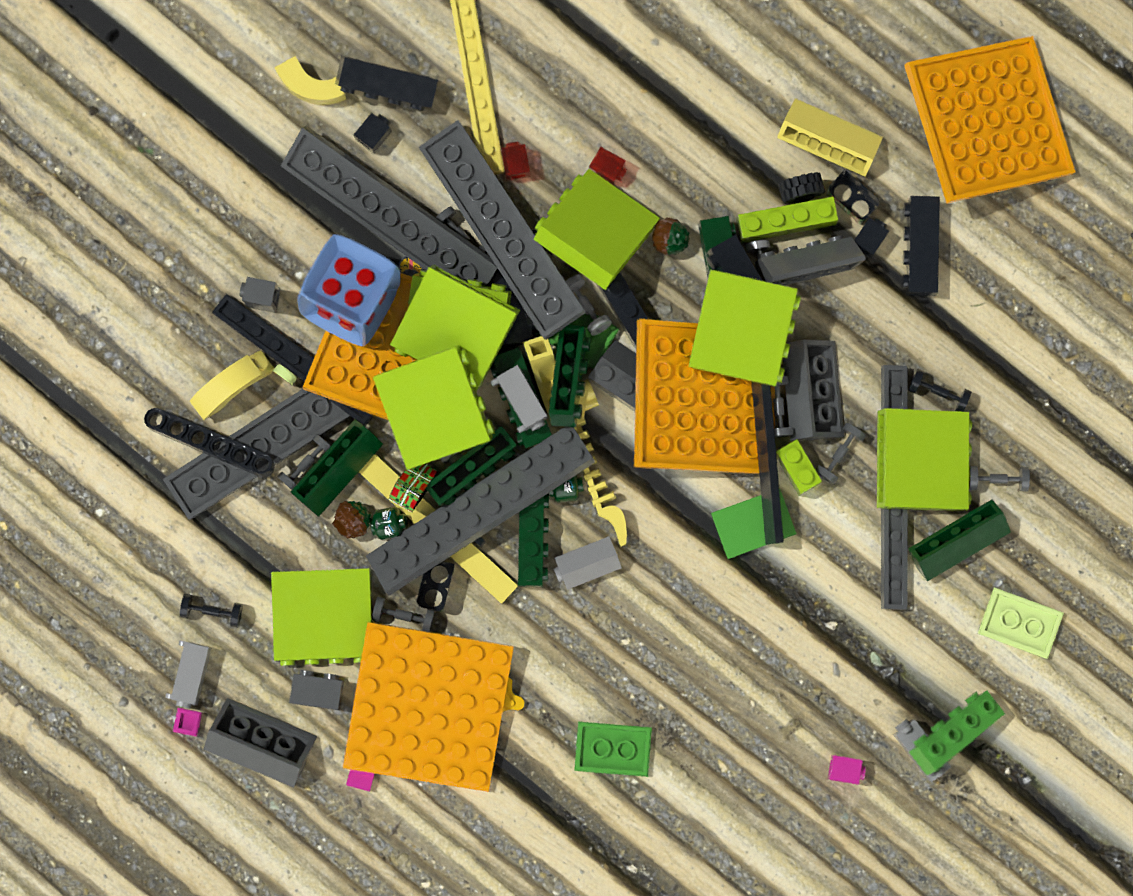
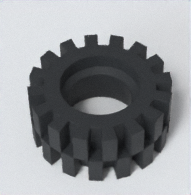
(801, 188)

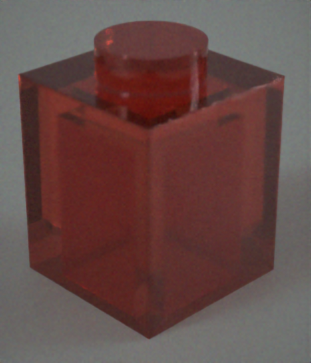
(515, 161)
(608, 166)

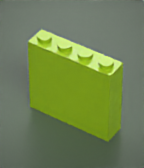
(595, 228)
(453, 314)
(744, 328)
(434, 407)
(923, 459)
(320, 615)

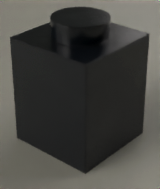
(373, 132)
(871, 236)

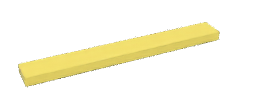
(477, 83)
(469, 557)

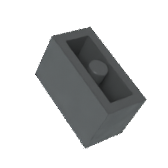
(260, 294)
(316, 691)

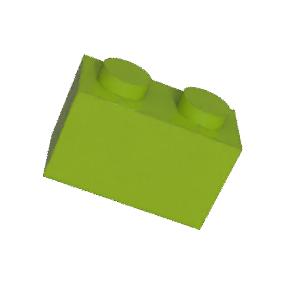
(798, 467)

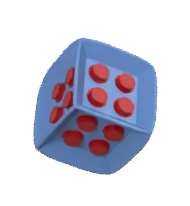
(349, 290)

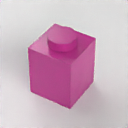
(846, 769)

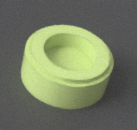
(285, 374)

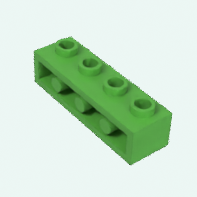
(957, 732)

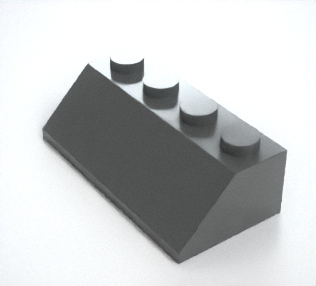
(809, 262)
(617, 374)
(813, 390)
(259, 742)

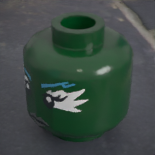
(568, 490)
(388, 523)

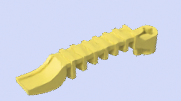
(610, 513)

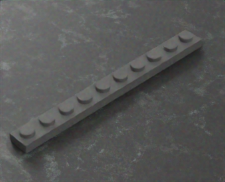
(894, 520)

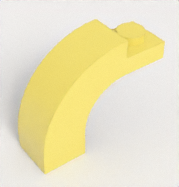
(307, 88)
(542, 365)
(229, 383)

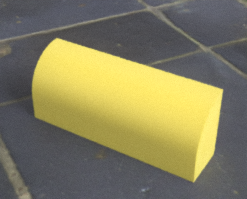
(829, 137)

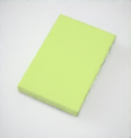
(1020, 623)

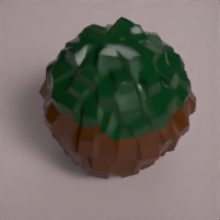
(670, 236)
(352, 519)

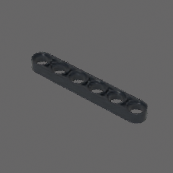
(209, 441)

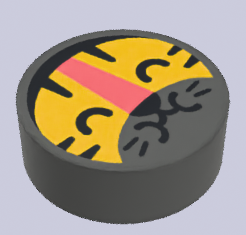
(409, 267)

